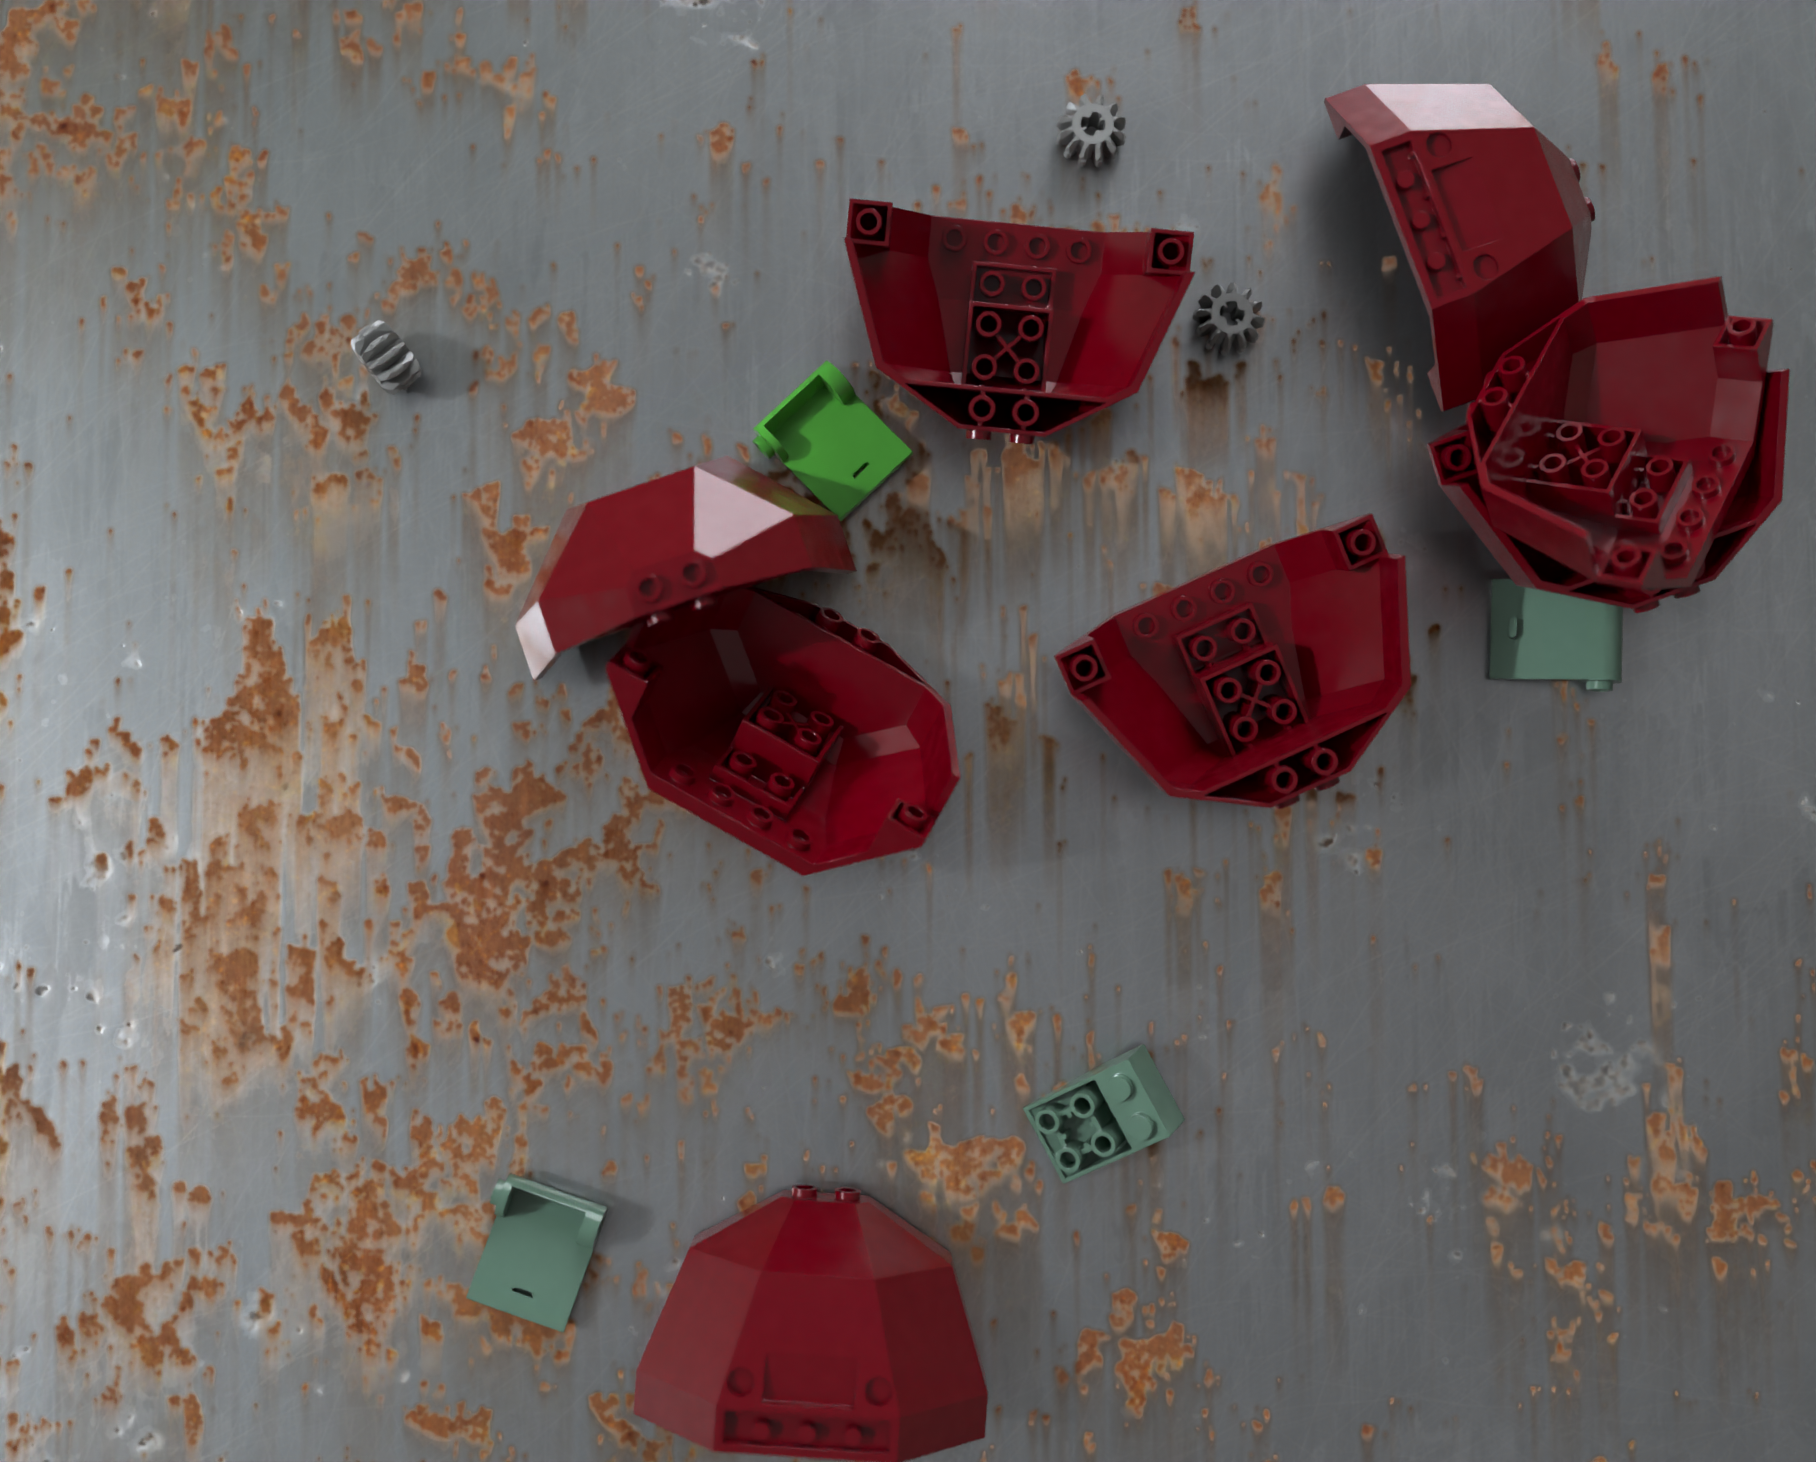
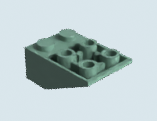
(1105, 1114)

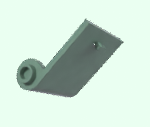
(1555, 637)
(538, 1248)

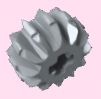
(1074, 128)
(1216, 325)
(386, 357)

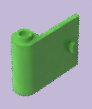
(828, 437)

